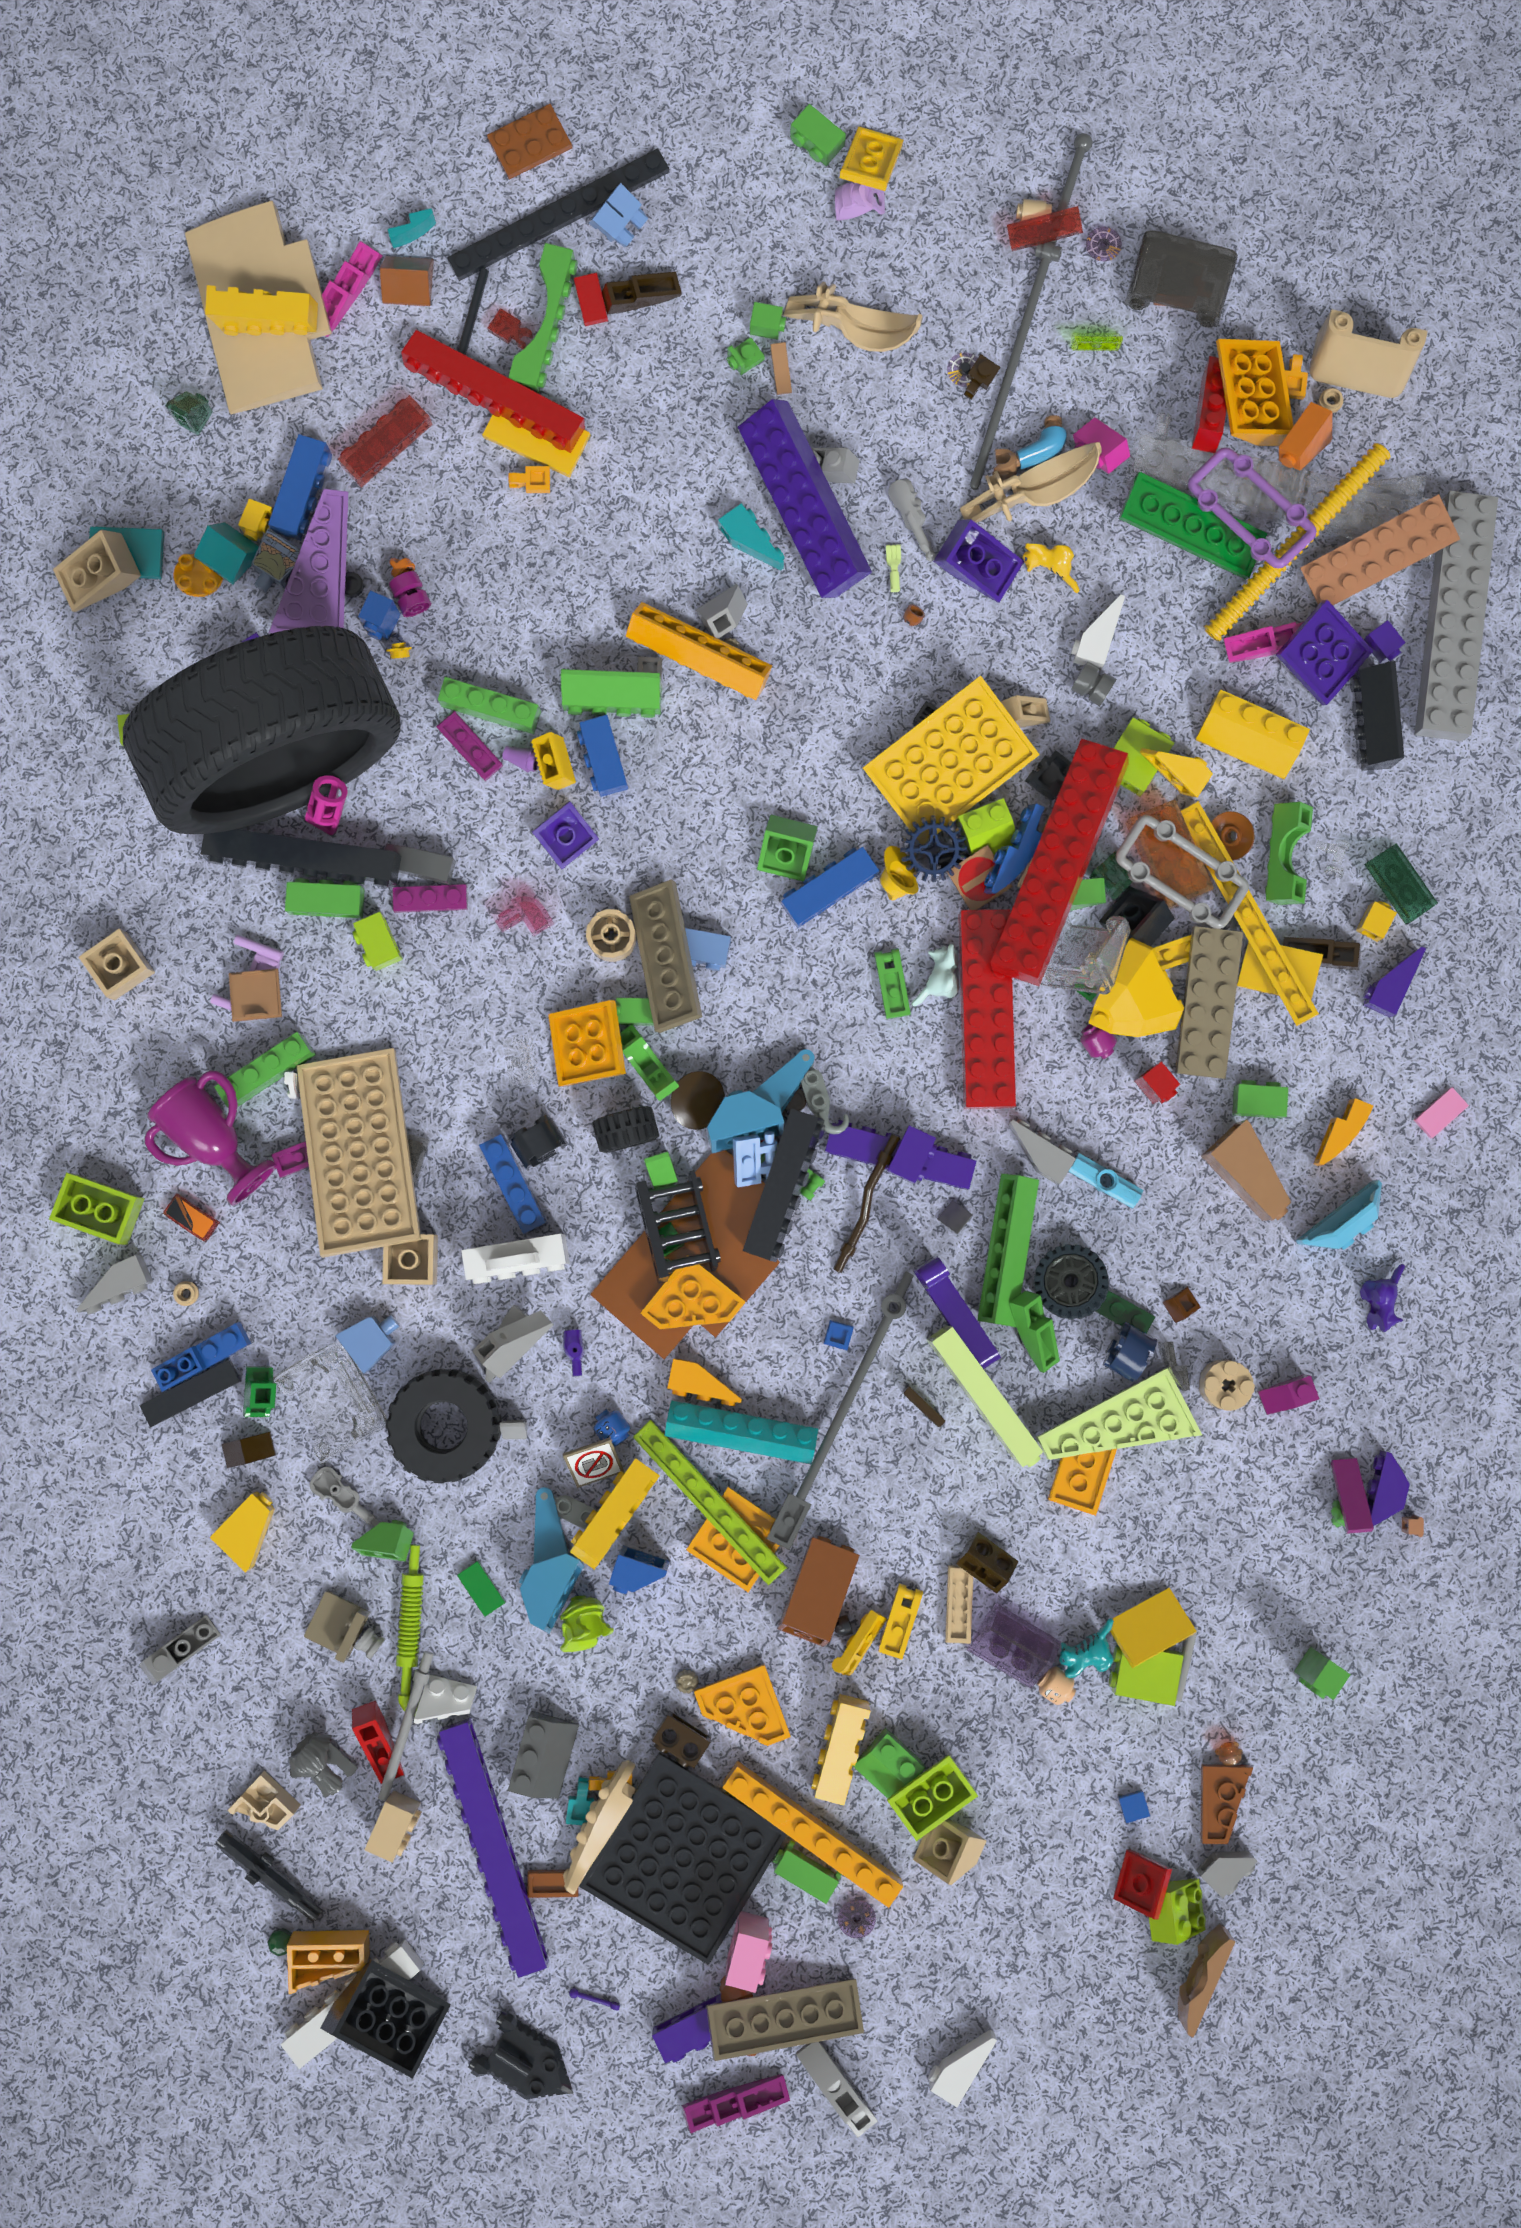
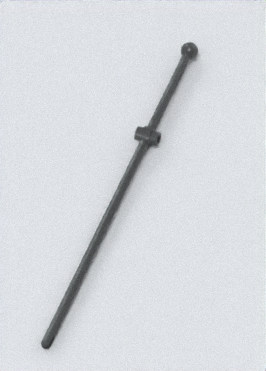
(1047, 252)

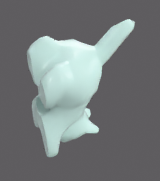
(942, 979)

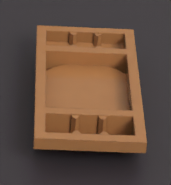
(1203, 1977)

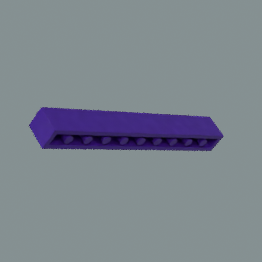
(493, 1847)

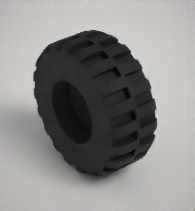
(407, 1436)

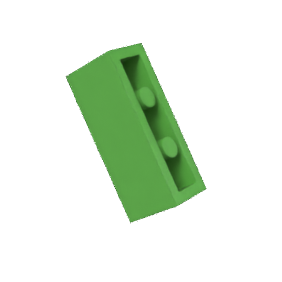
(324, 899)
(1321, 1674)

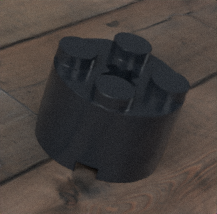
(538, 1143)

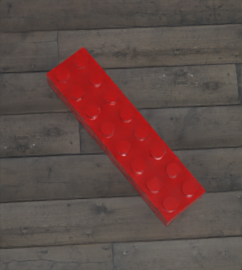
(985, 1013)

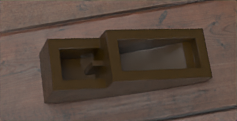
(640, 291)
(1335, 954)

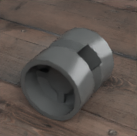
(1093, 684)

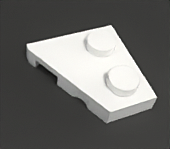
(444, 1698)

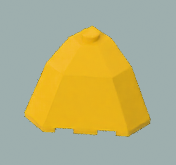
(1141, 997)

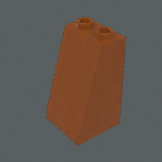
(819, 1591)

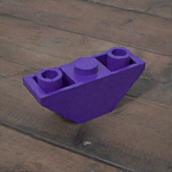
(1387, 1488)

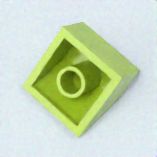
(987, 826)

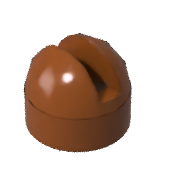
(913, 615)

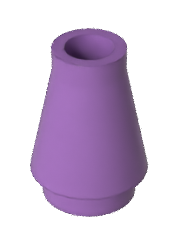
(521, 757)

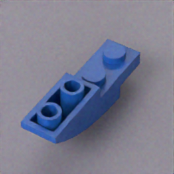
(1013, 859)
(201, 1356)

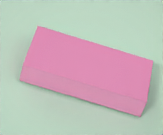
(1441, 1112)

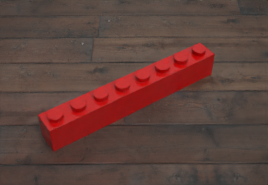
(493, 391)

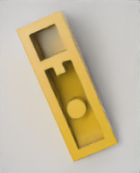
(1184, 773)

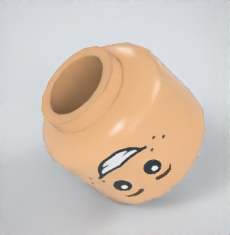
(1056, 1686)

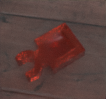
(508, 327)

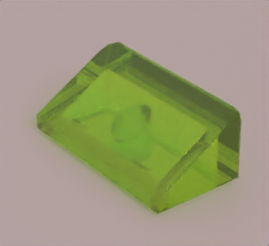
(1096, 341)

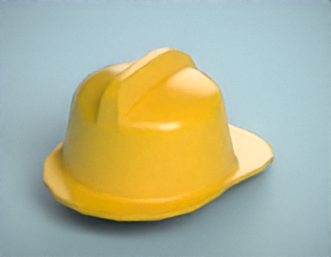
(895, 877)

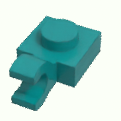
(580, 1804)

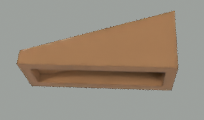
(781, 368)

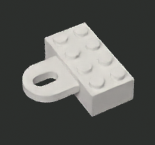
(516, 1256)

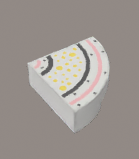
(292, 1080)

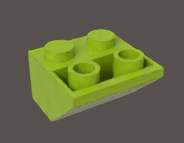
(1181, 1913)

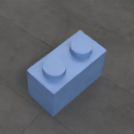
(708, 948)

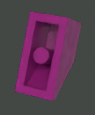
(1288, 1394)

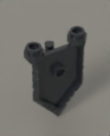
(524, 2061)

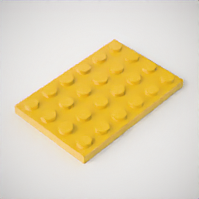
(951, 758)

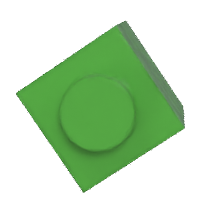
(767, 320)

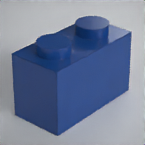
(379, 616)

